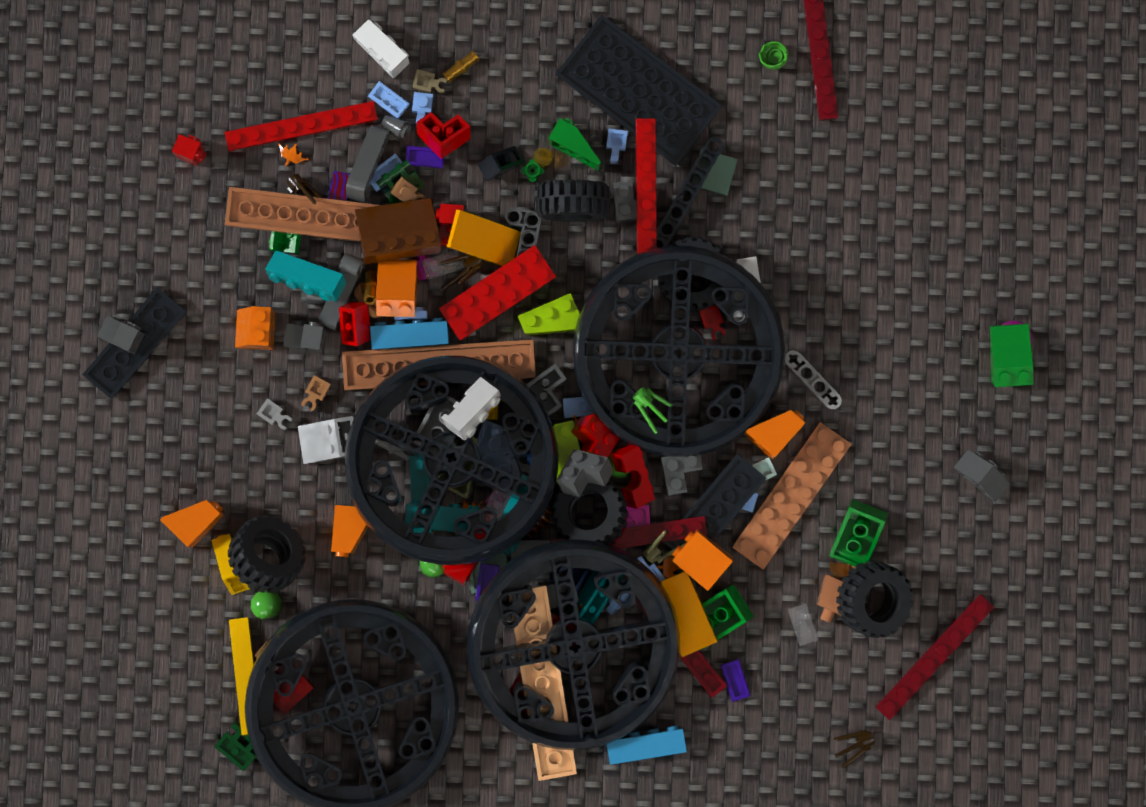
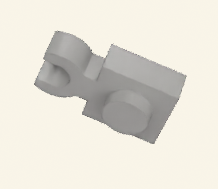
(271, 412)

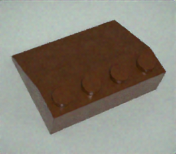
(398, 231)

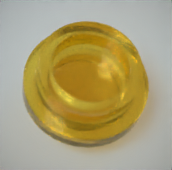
(542, 157)

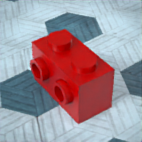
(189, 149)
(354, 323)

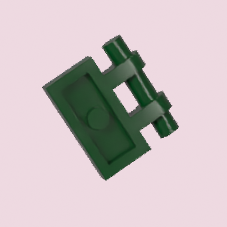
(411, 176)
(235, 750)

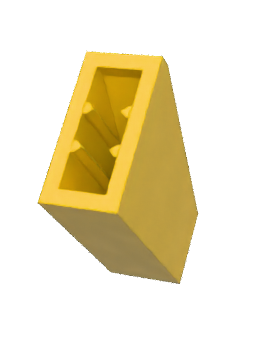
(232, 582)

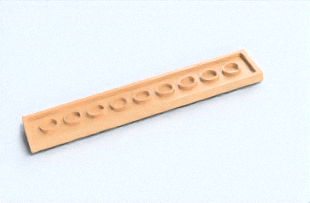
(545, 680)

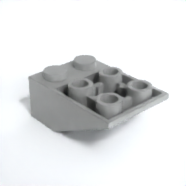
(324, 439)

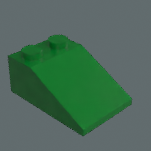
(571, 142)
(1011, 355)
(858, 533)
(726, 611)

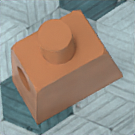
(828, 596)

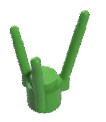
(643, 397)

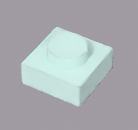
(766, 468)

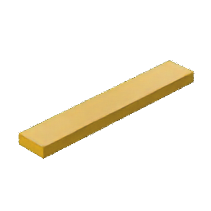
(242, 661)

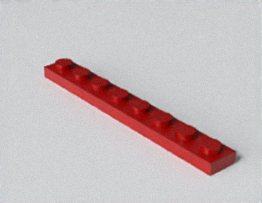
(301, 126)
(646, 184)

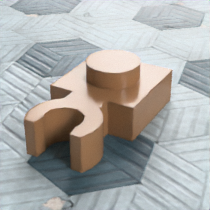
(406, 191)
(317, 390)

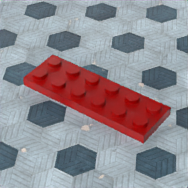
(497, 292)

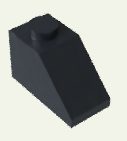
(500, 163)

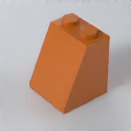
(396, 288)
(255, 328)
(775, 433)
(194, 521)
(347, 530)
(702, 559)

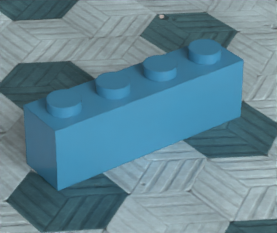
(409, 335)
(647, 745)

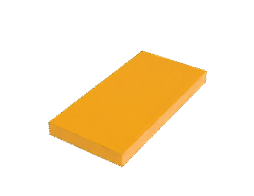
(483, 238)
(692, 620)

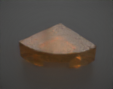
(839, 570)

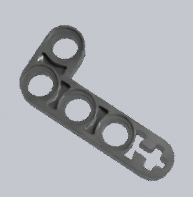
(366, 163)
(527, 229)
(352, 270)

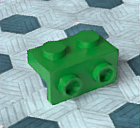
(284, 242)

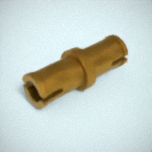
(460, 66)
(369, 287)

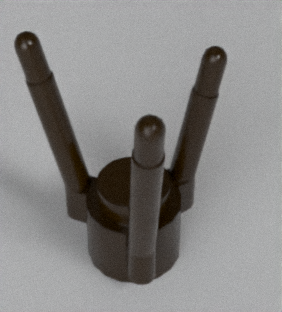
(299, 185)
(470, 264)
(863, 741)

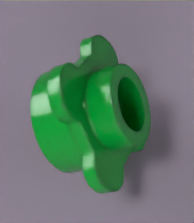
(532, 175)

